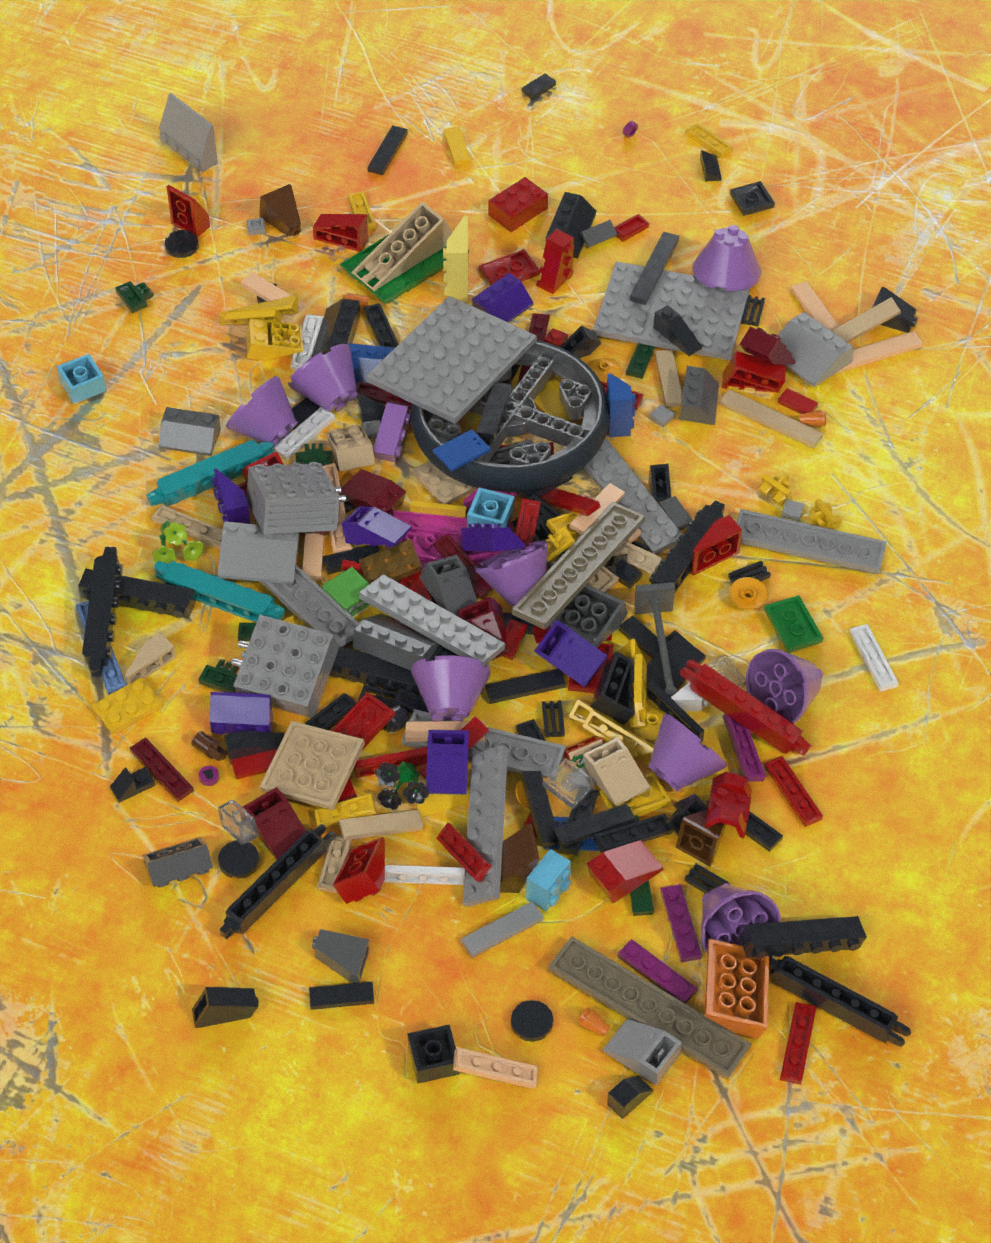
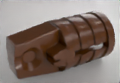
(208, 746)

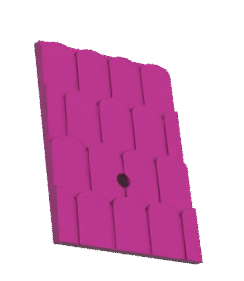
(430, 528)

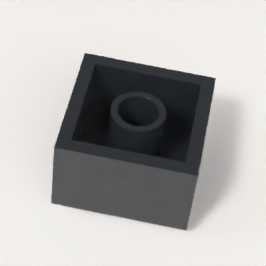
(432, 1053)

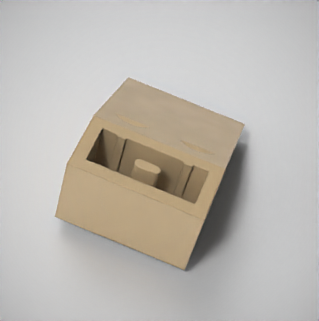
(351, 448)
(615, 771)

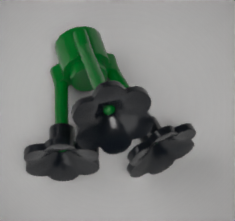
(388, 776)

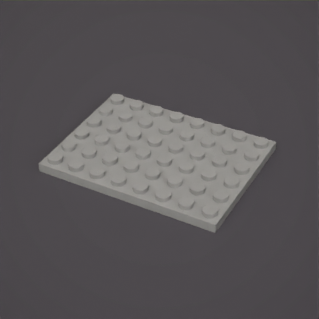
(709, 312)
(451, 359)

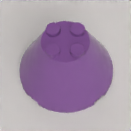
(727, 261)
(327, 379)
(266, 415)
(515, 571)
(783, 682)
(450, 685)
(681, 756)
(730, 909)

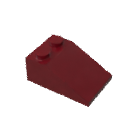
(373, 491)

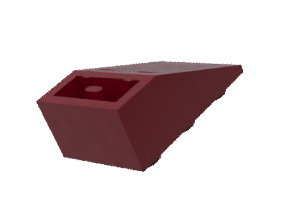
(766, 346)
(488, 617)
(275, 822)

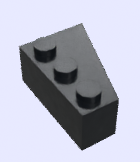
(614, 689)

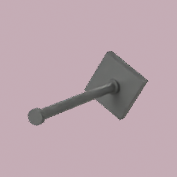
(658, 599)

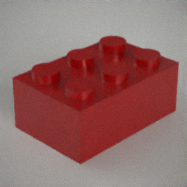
(518, 204)

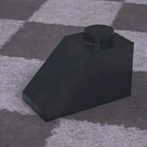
(581, 342)
(628, 1095)

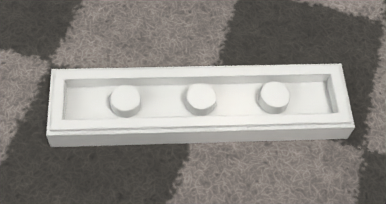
(310, 333)
(304, 433)
(873, 657)
(424, 875)

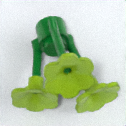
(176, 534)

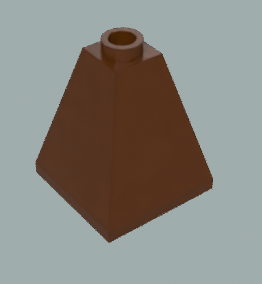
(281, 211)
(699, 840)

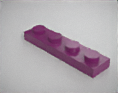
(744, 750)
(681, 923)
(657, 971)

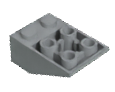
(644, 1049)

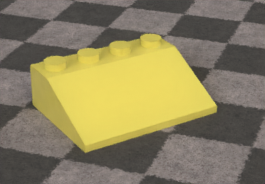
(457, 262)

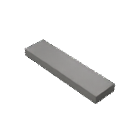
(502, 929)

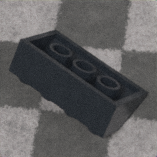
(572, 218)
(338, 325)

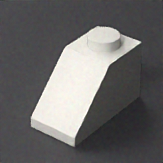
(689, 700)

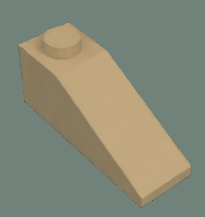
(152, 656)

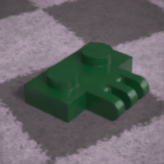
(134, 296)
(314, 455)
(219, 677)

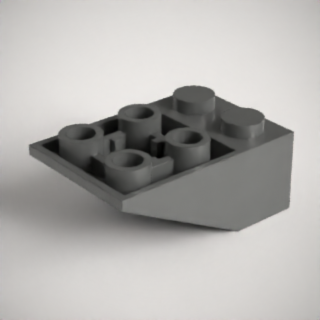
(449, 583)

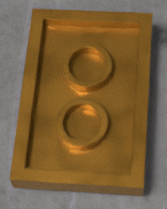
(394, 562)

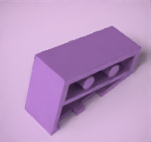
(392, 432)

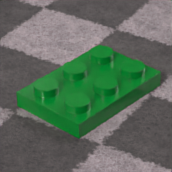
(793, 624)

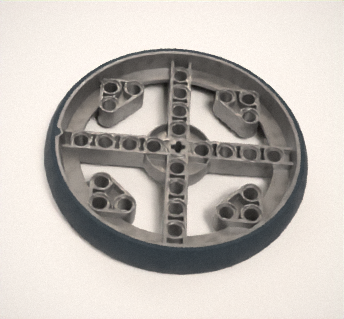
(532, 464)

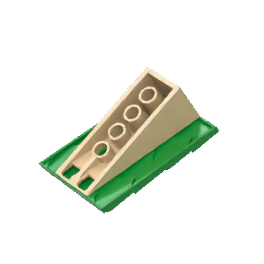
(403, 256)

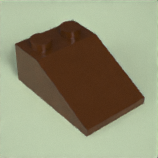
(518, 859)

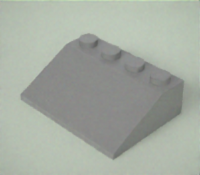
(188, 134)
(815, 349)
(257, 556)

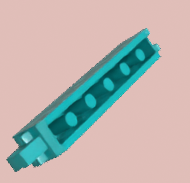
(199, 476)
(219, 592)

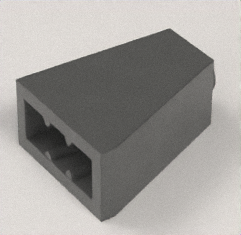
(342, 953)

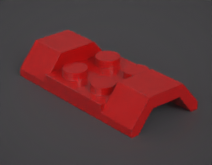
(729, 802)

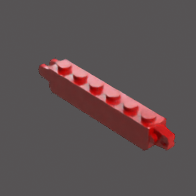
(744, 708)

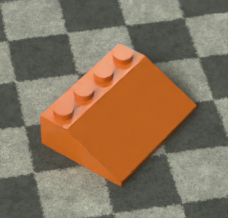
(736, 989)

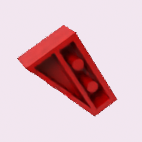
(342, 230)
(558, 261)
(753, 372)

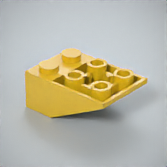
(272, 339)

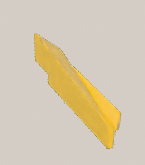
(268, 310)
(631, 651)
(609, 729)
(441, 802)

